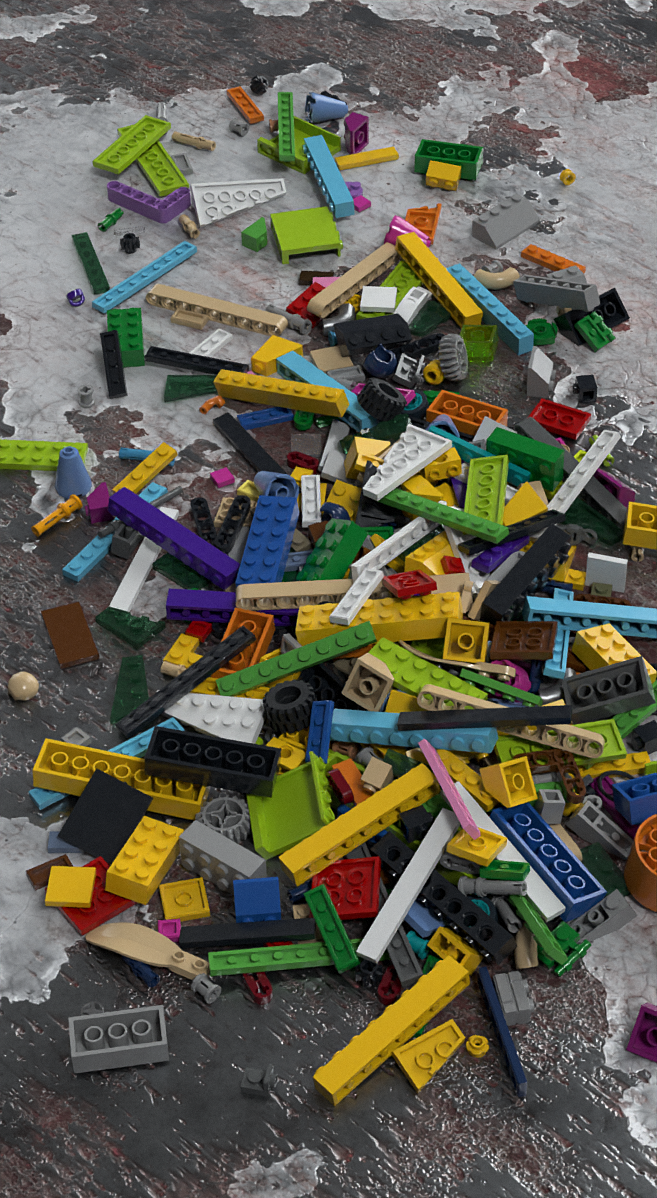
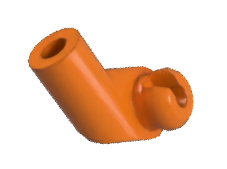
(204, 409)

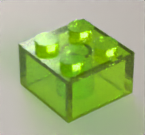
(480, 342)

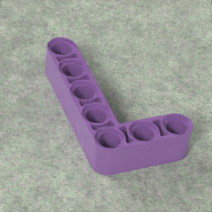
(147, 205)

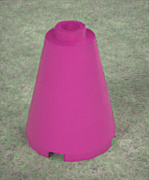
(400, 227)

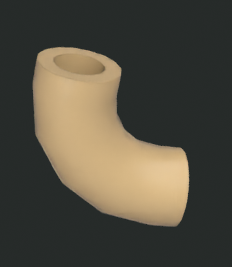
(497, 280)
(526, 950)

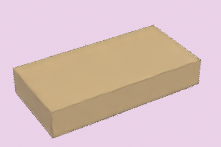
(189, 318)

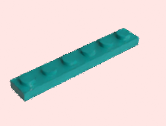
(468, 451)

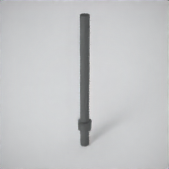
(114, 525)

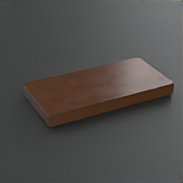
(70, 635)

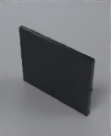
(105, 816)

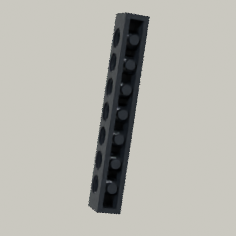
(495, 949)

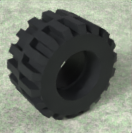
(381, 399)
(289, 705)

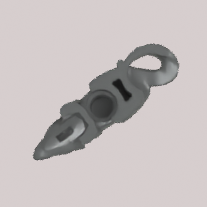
(578, 534)

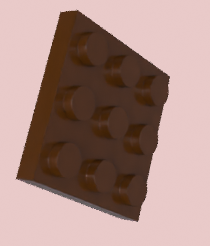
(524, 640)

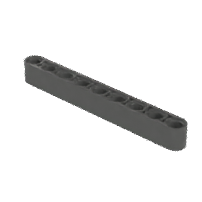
(594, 492)

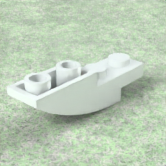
(412, 303)

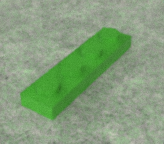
(509, 692)

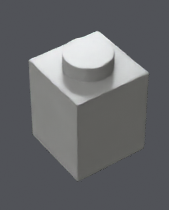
(550, 805)

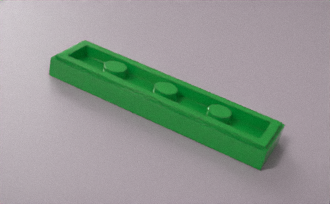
(331, 928)

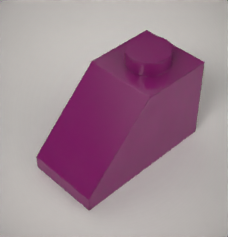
(98, 505)

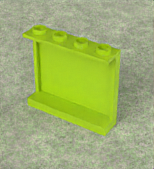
(302, 130)
(305, 232)
(294, 812)

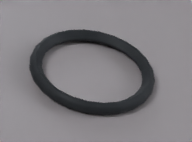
(599, 781)

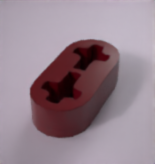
(302, 460)
(340, 786)
(388, 983)
(253, 985)

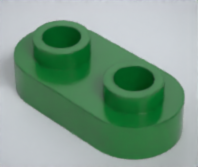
(303, 420)

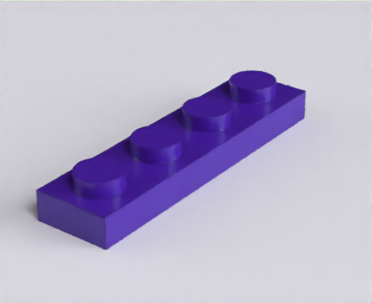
(497, 555)

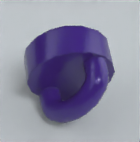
(75, 294)

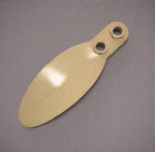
(502, 672)
(147, 947)

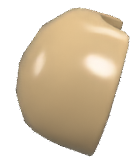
(22, 686)

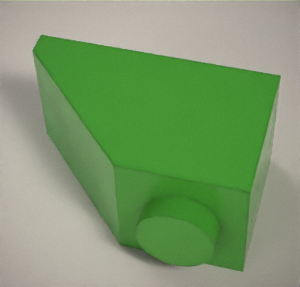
(255, 235)

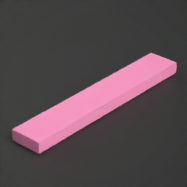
(449, 789)

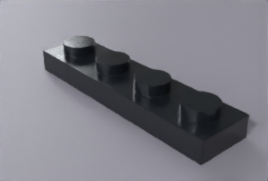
(113, 364)

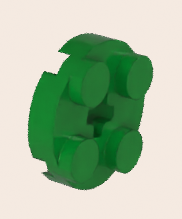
(548, 331)

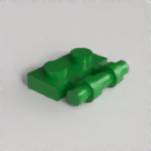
(592, 334)
(567, 939)

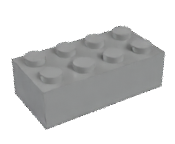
(218, 857)
(118, 1039)

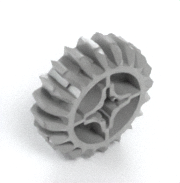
(453, 357)
(227, 817)

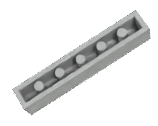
(557, 292)

